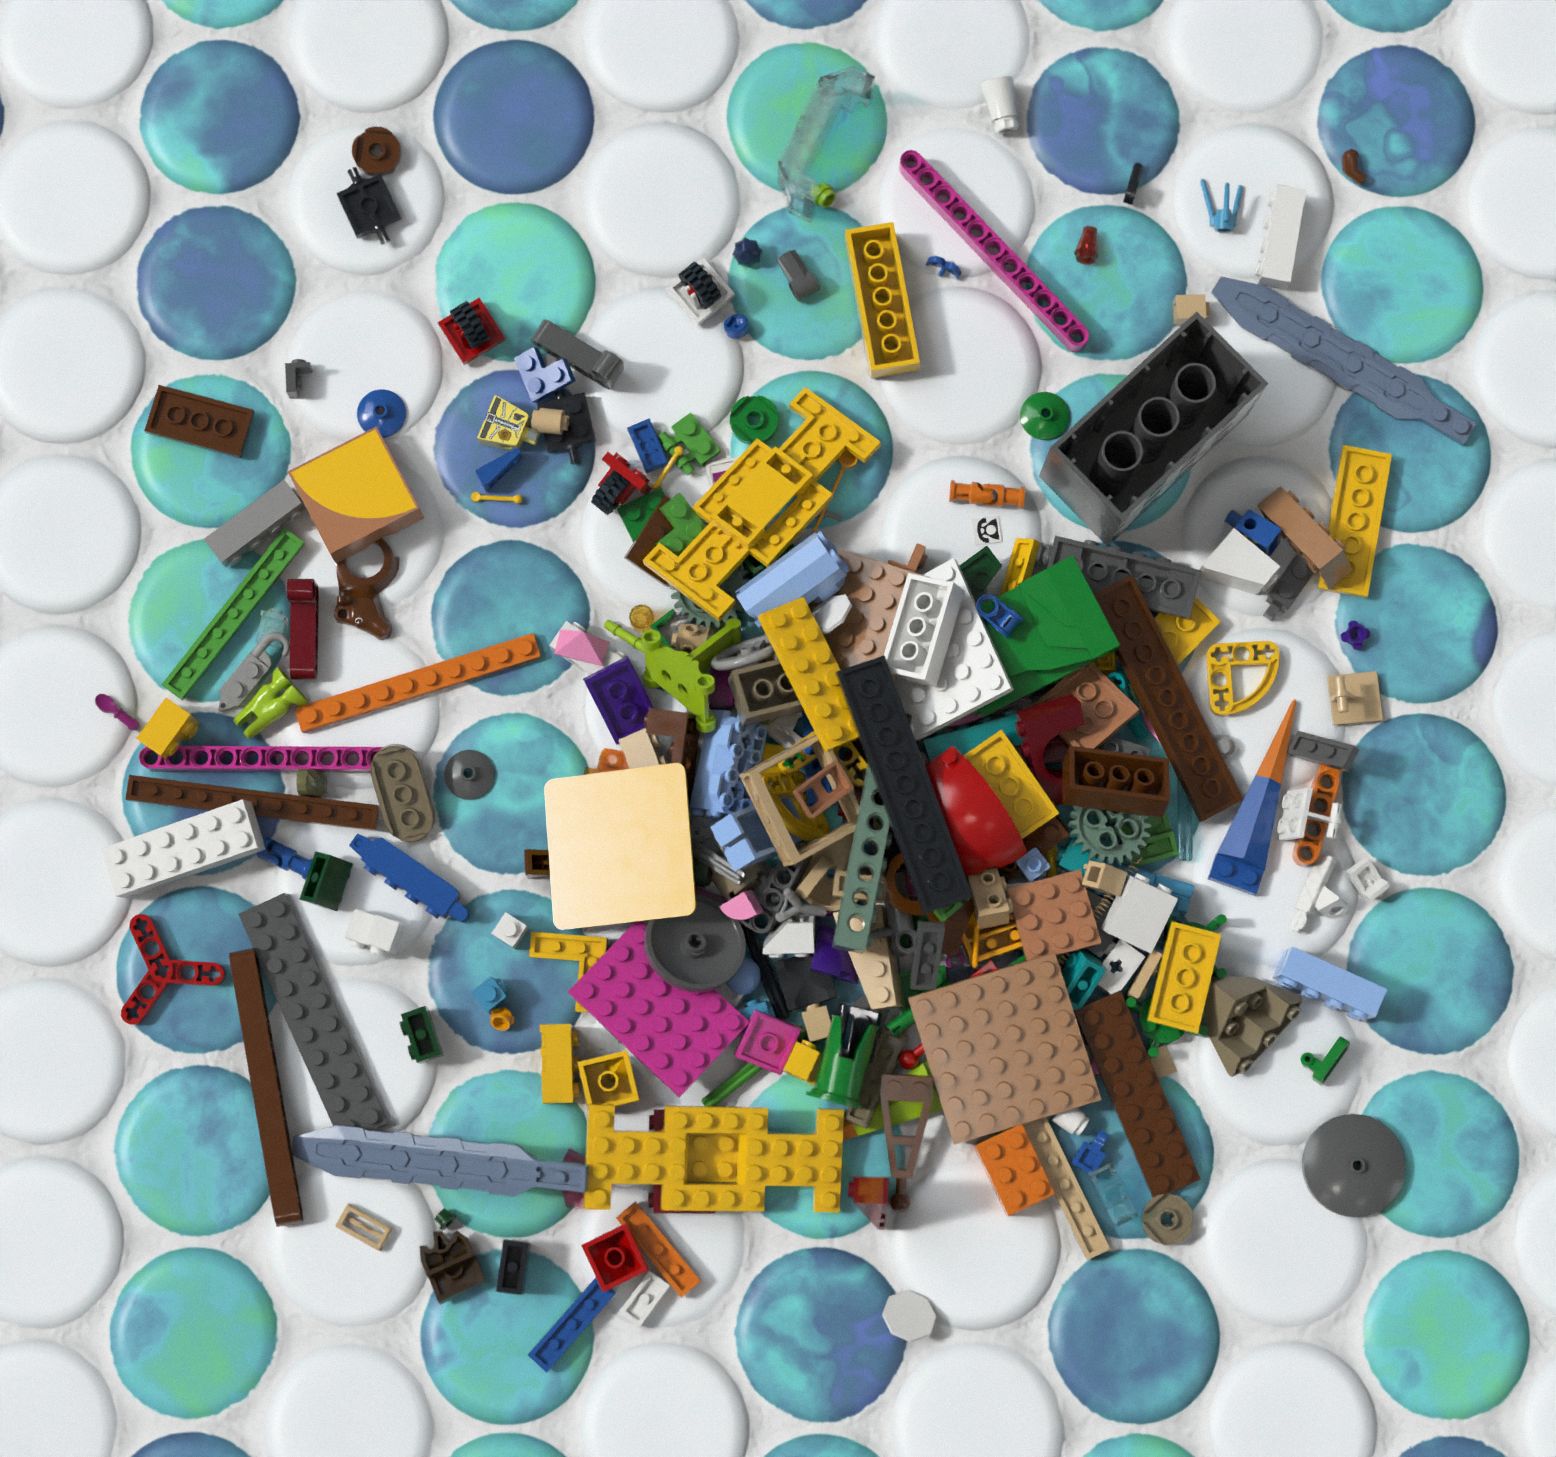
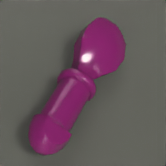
(107, 705)

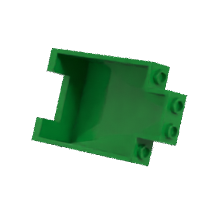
(1059, 634)

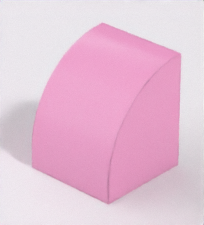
(742, 906)

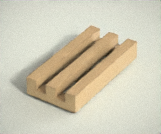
(383, 1237)

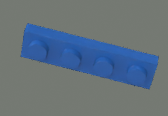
(570, 1325)

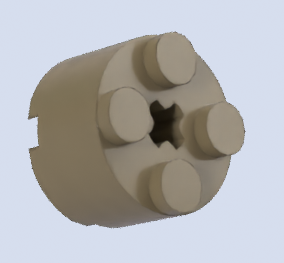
(730, 889)

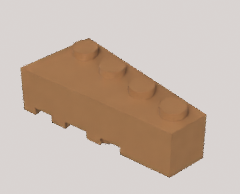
(1307, 536)

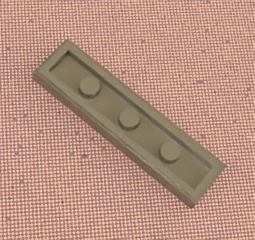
(885, 1059)

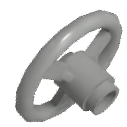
(750, 654)

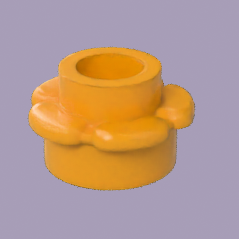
(501, 1018)

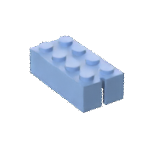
(746, 836)
(1329, 983)

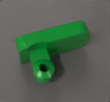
(1323, 1069)

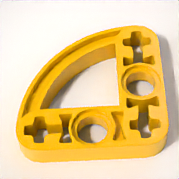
(1224, 667)
(807, 828)

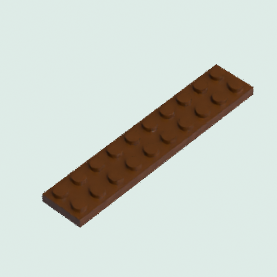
(1167, 700)

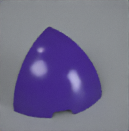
(832, 960)

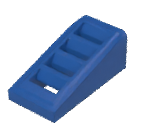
(496, 469)

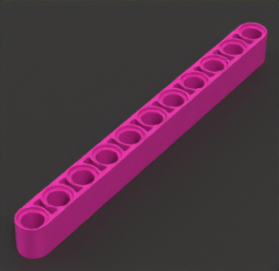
(995, 262)
(265, 763)

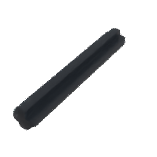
(767, 976)

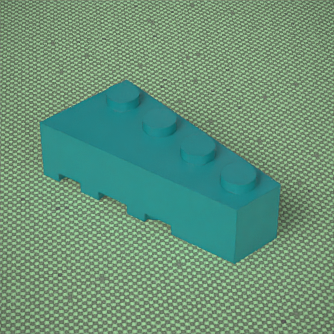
(966, 738)

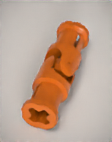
(983, 494)

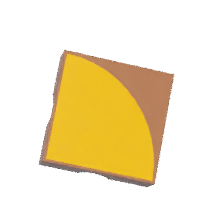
(355, 494)

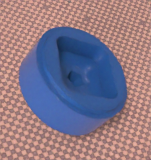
(736, 326)

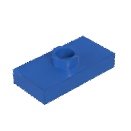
(647, 446)

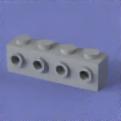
(254, 524)

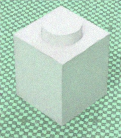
(510, 930)

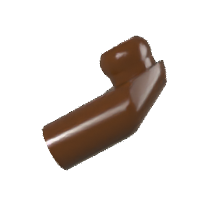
(1350, 166)

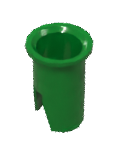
(838, 1077)

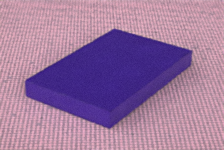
(619, 698)

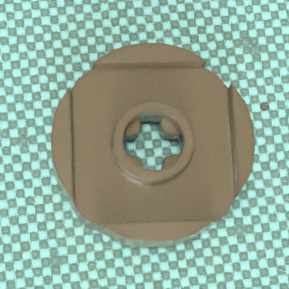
(1181, 1219)

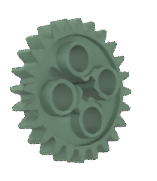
(729, 586)
(1089, 835)

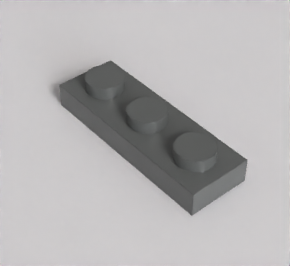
(1323, 751)
(927, 955)

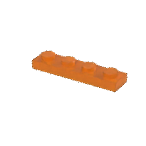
(659, 1249)

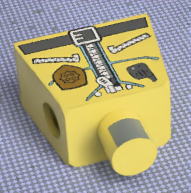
(506, 426)

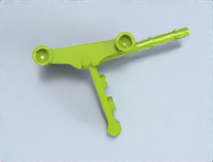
(682, 672)

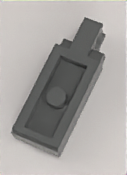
(1288, 587)

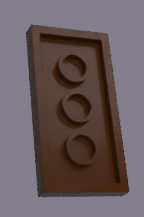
(199, 421)

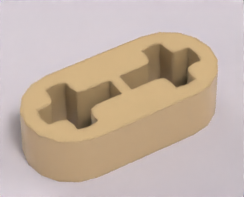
(814, 877)

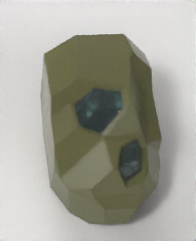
(311, 783)

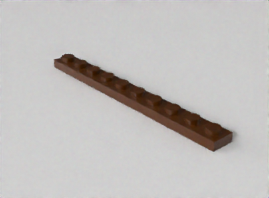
(264, 803)

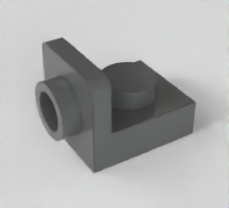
(294, 381)

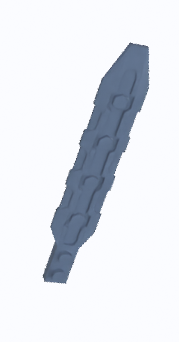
(1338, 357)
(435, 1161)

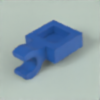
(1089, 1156)

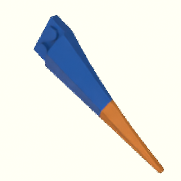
(1246, 845)

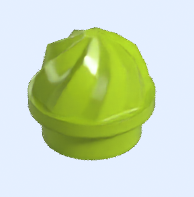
(825, 195)

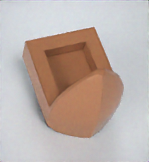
(916, 561)

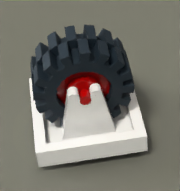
(700, 291)

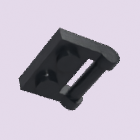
(861, 1021)

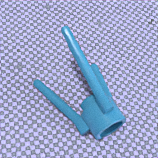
(1225, 218)

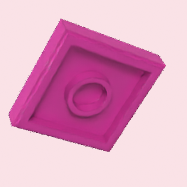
(767, 1042)

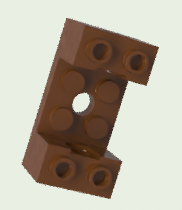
(685, 745)

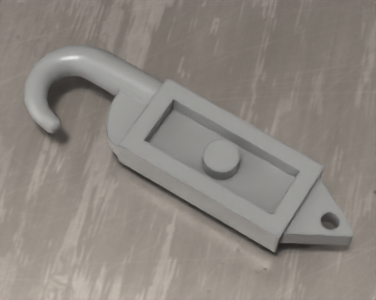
(250, 672)

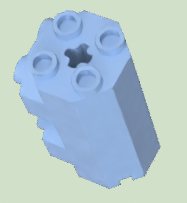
(806, 571)
(723, 757)

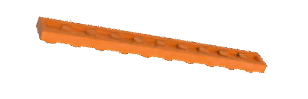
(417, 683)

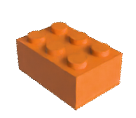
(1014, 1170)

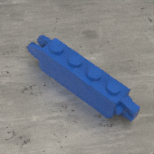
(411, 876)

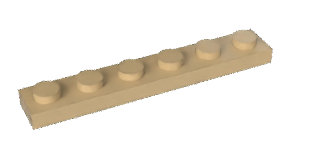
(1066, 1188)

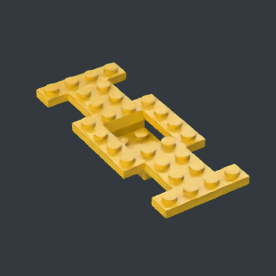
(753, 494)
(714, 1147)

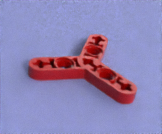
(158, 981)

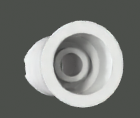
(1001, 103)

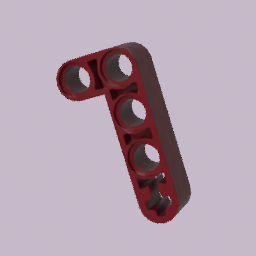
(304, 617)

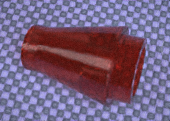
(1087, 247)

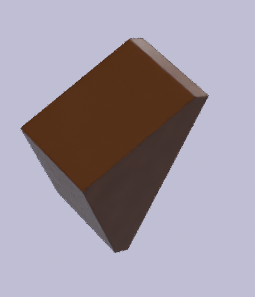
(536, 863)

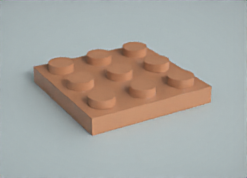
(1102, 703)
(1054, 915)

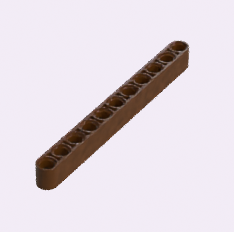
(266, 1087)

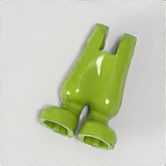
(266, 705)

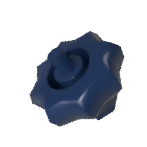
(747, 252)

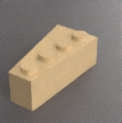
(877, 967)

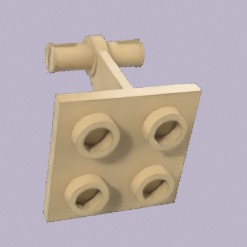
(1354, 698)

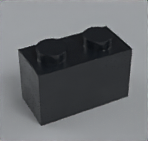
(513, 1267)

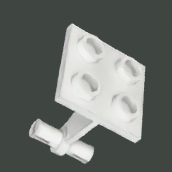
(1295, 814)

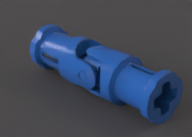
(284, 857)

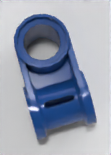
(1000, 615)

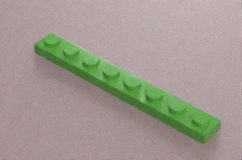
(233, 614)

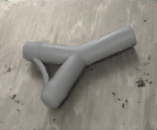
(798, 907)

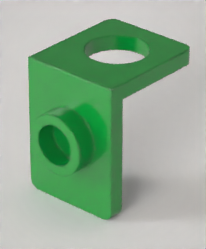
(662, 621)

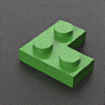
(685, 523)

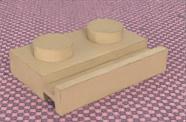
(1149, 967)

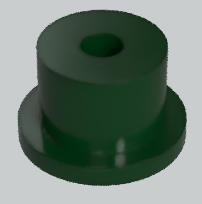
(444, 1219)

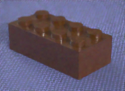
(1116, 781)

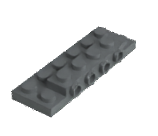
(1164, 585)

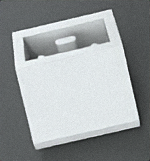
(792, 936)

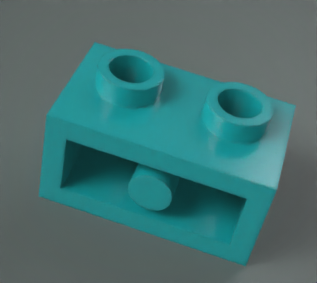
(1081, 976)

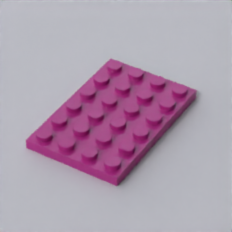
(662, 1026)

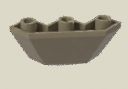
(1246, 1019)

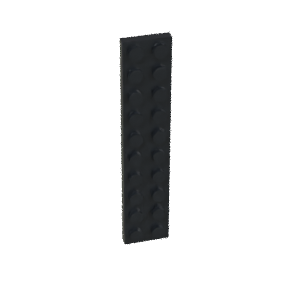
(903, 785)

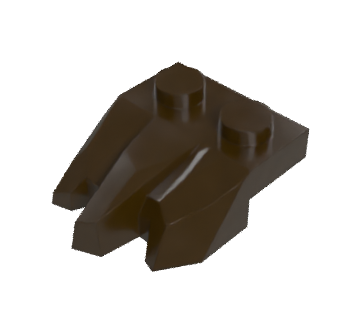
(451, 1266)

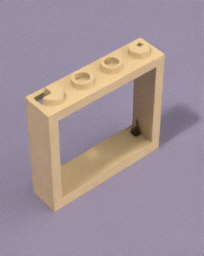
(770, 816)

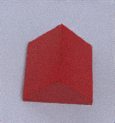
(615, 1257)

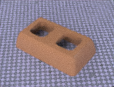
(825, 799)

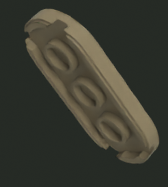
(402, 793)

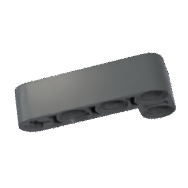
(598, 366)
(778, 885)

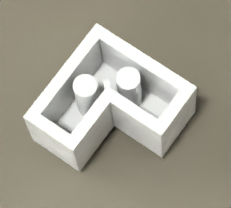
(374, 931)

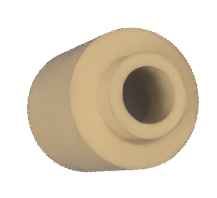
(549, 421)

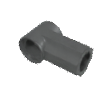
(801, 281)

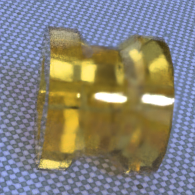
(640, 613)

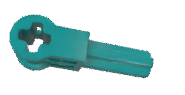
(1137, 723)

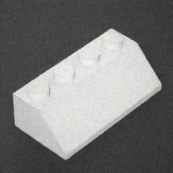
(923, 629)

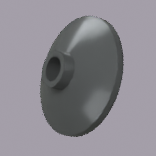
(478, 783)

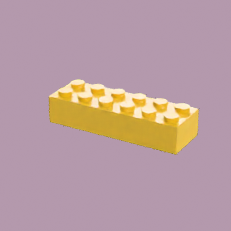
(882, 300)

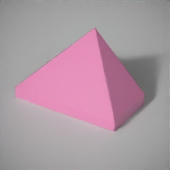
(581, 647)

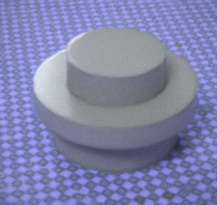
(1225, 745)

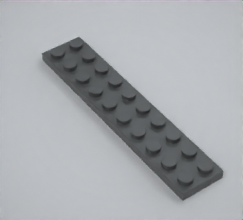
(312, 1015)

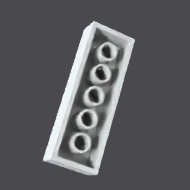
(183, 848)

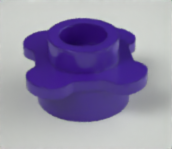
(1354, 627)

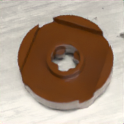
(385, 162)

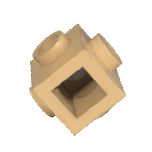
(689, 637)

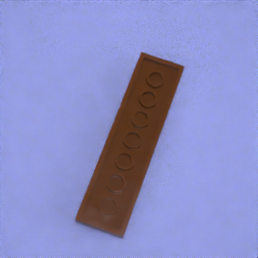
(1136, 1094)

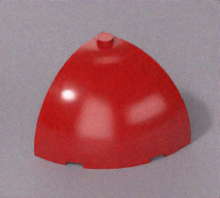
(974, 815)

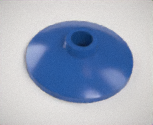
(390, 421)

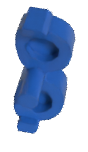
(944, 265)

